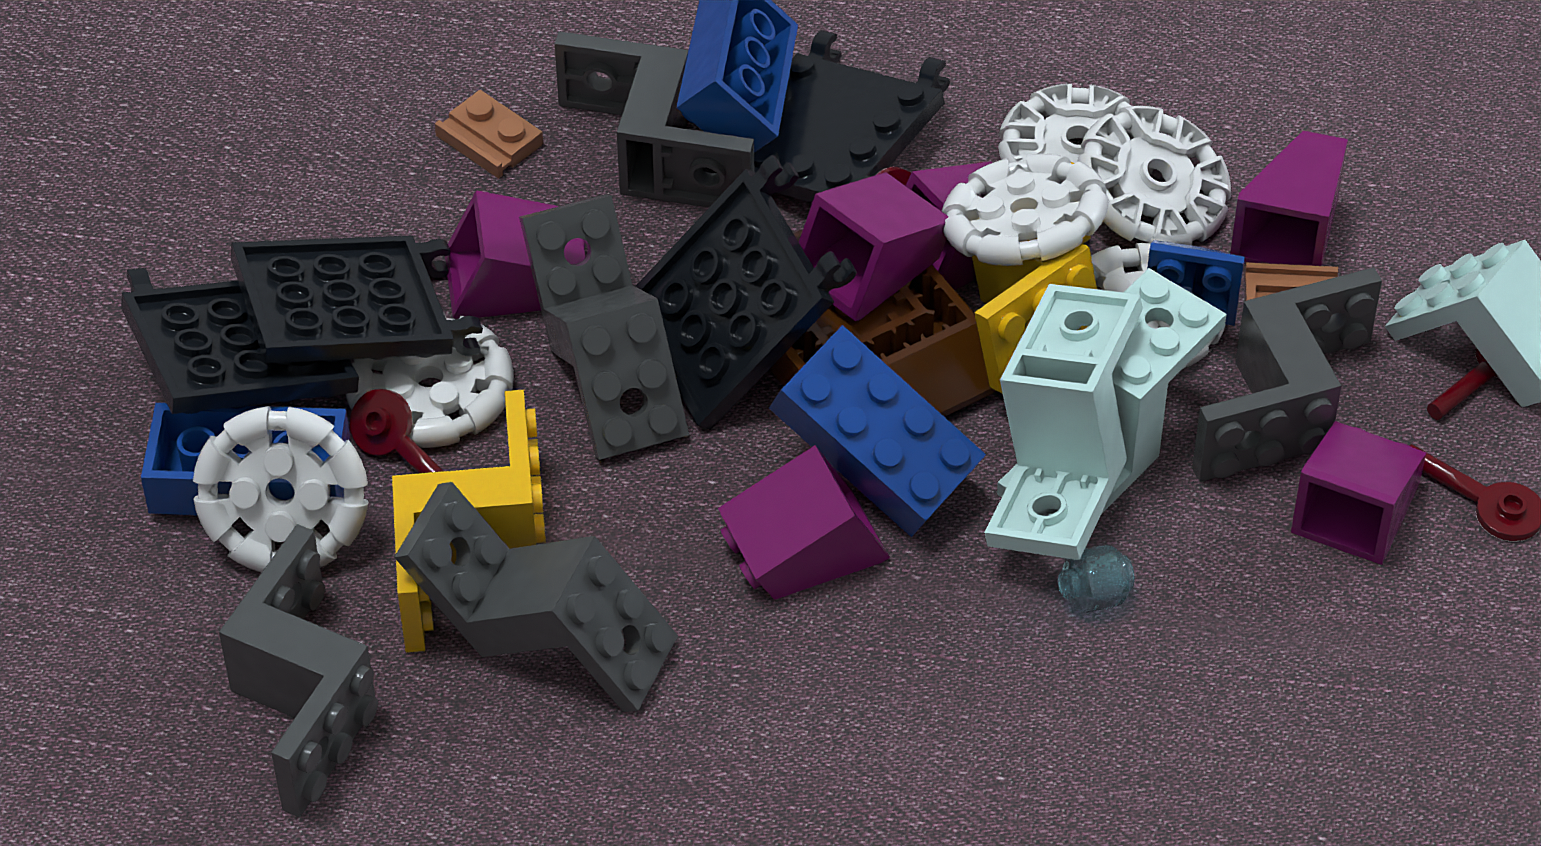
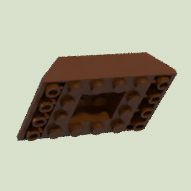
(917, 332)

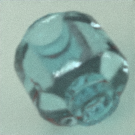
(1097, 579)

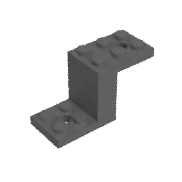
(654, 147)
(604, 326)
(1287, 374)
(537, 596)
(299, 670)

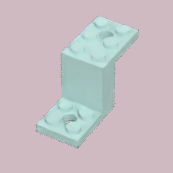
(1494, 303)
(1148, 365)
(1063, 421)

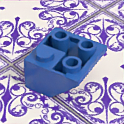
(1201, 271)

